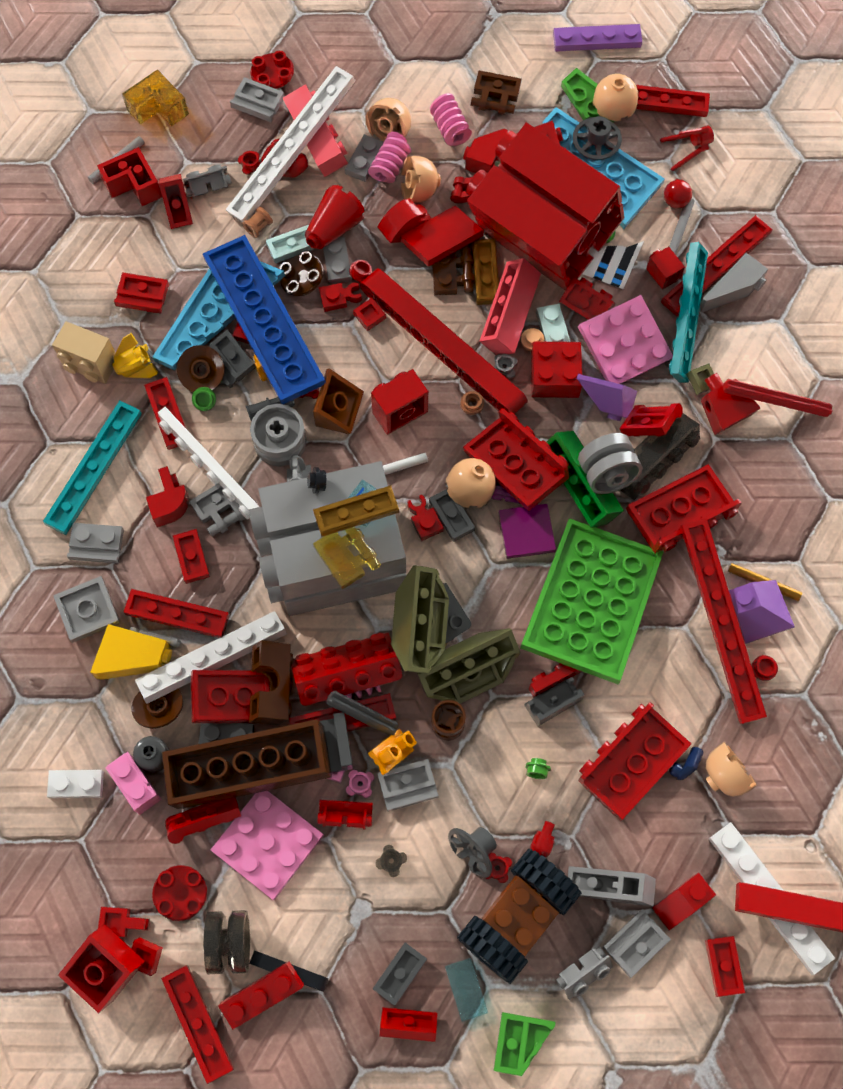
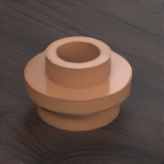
(472, 396)

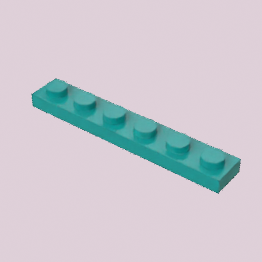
(689, 311)
(92, 467)

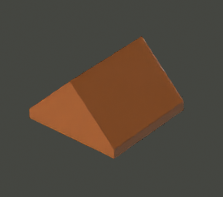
(337, 404)

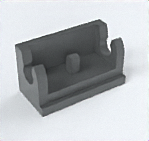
(554, 701)

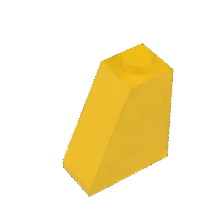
(129, 654)

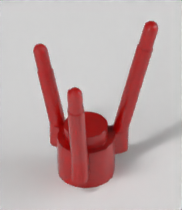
(699, 137)

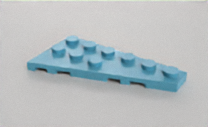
(635, 179)
(201, 318)

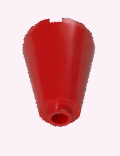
(334, 217)

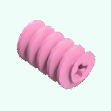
(449, 120)
(390, 158)

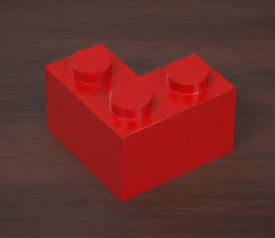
(128, 173)

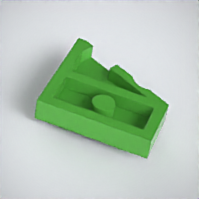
(519, 1042)

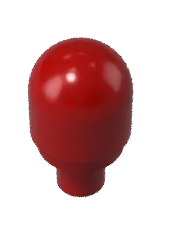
(543, 841)

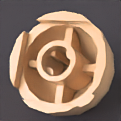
(615, 97)
(388, 116)
(420, 179)
(471, 483)
(728, 772)

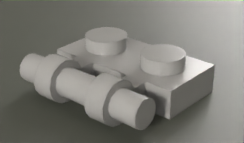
(211, 504)

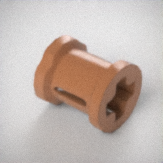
(257, 222)

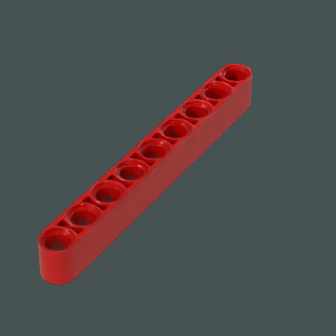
(443, 342)

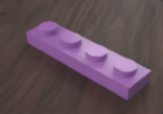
(597, 37)

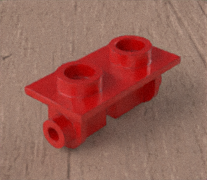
(345, 812)

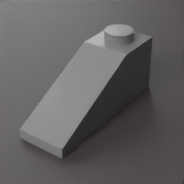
(736, 283)
(614, 885)

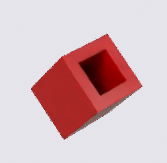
(665, 267)

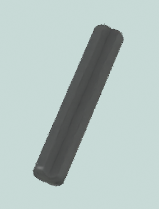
(362, 713)

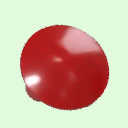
(272, 69)
(179, 893)

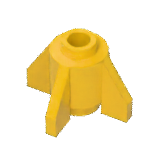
(132, 360)

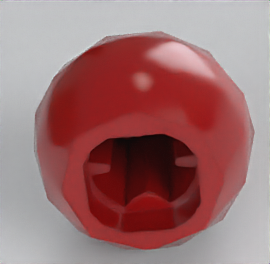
(677, 194)

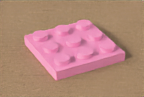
(625, 341)
(267, 843)

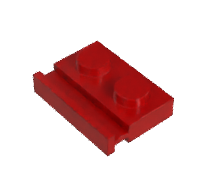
(141, 292)

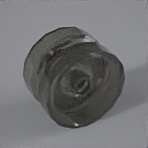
(226, 942)

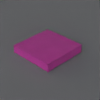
(527, 531)

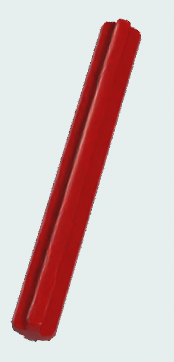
(777, 398)

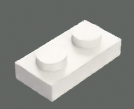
(75, 784)

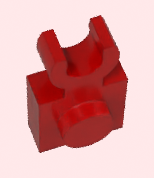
(335, 296)
(425, 521)

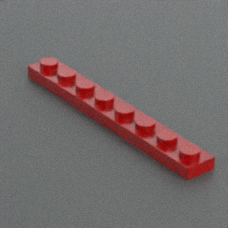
(723, 621)

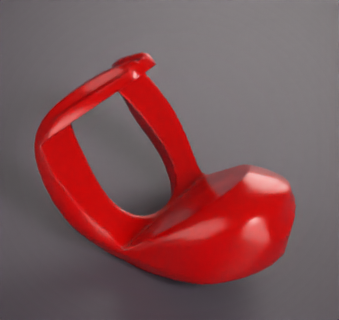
(297, 167)

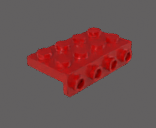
(519, 459)
(679, 503)
(346, 668)
(633, 761)

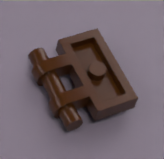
(499, 87)
(444, 274)

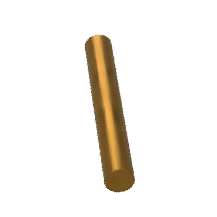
(754, 577)

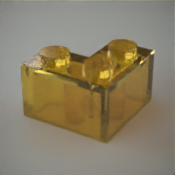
(153, 96)

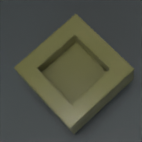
(698, 376)

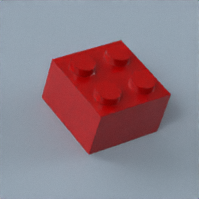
(556, 369)
(399, 401)
(101, 968)

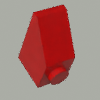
(482, 152)
(175, 201)
(683, 901)

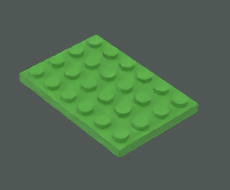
(592, 601)

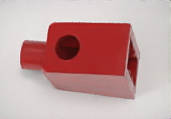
(723, 408)

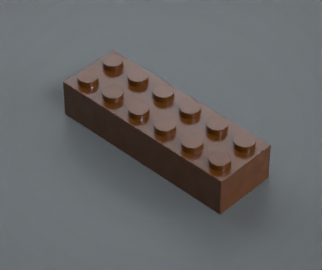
(246, 764)

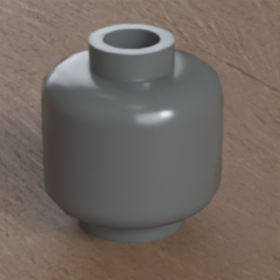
(144, 748)

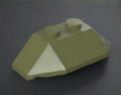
(420, 619)
(471, 666)

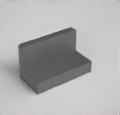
(338, 743)

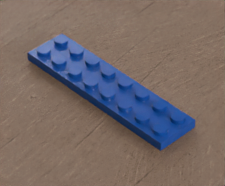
(264, 319)

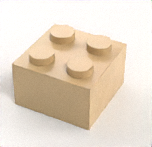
(84, 352)

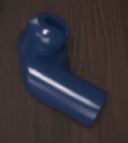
(691, 764)

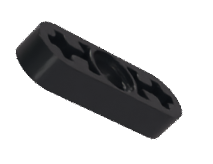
(270, 963)

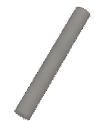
(138, 142)
(681, 225)

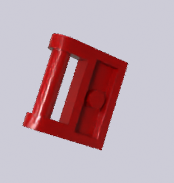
(651, 420)

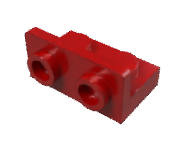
(585, 300)

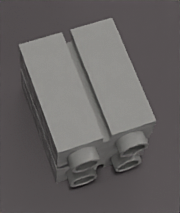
(289, 529)

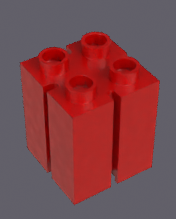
(545, 204)

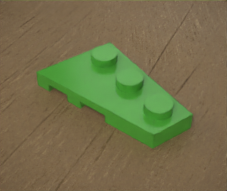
(581, 92)

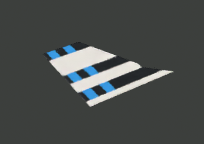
(613, 264)

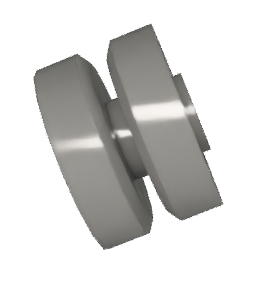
(278, 434)
(610, 463)

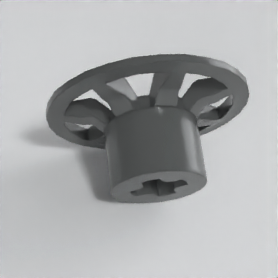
(598, 134)
(476, 847)

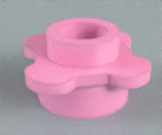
(365, 778)

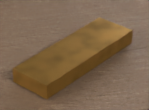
(485, 270)
(356, 511)

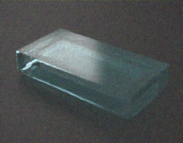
(466, 989)

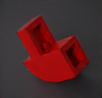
(402, 218)
(170, 504)

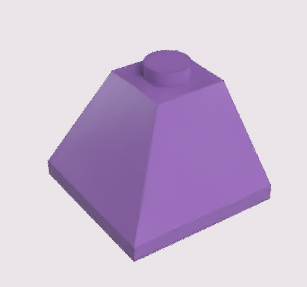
(609, 396)
(760, 610)

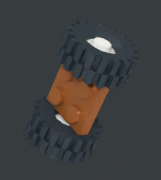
(520, 915)

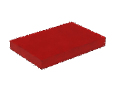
(442, 235)
(224, 694)

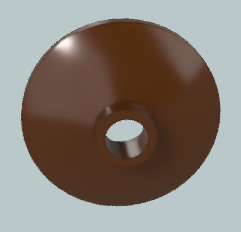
(189, 365)
(149, 717)

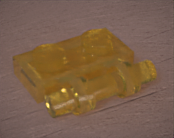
(341, 561)

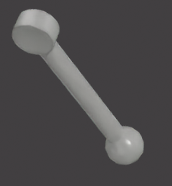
(175, 642)

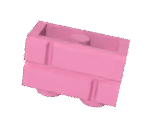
(133, 783)

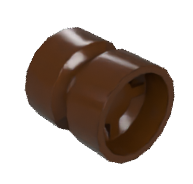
(448, 720)

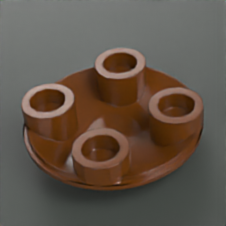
(302, 274)

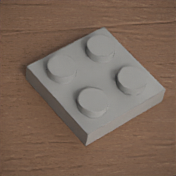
(86, 609)

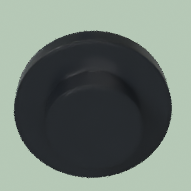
(317, 480)

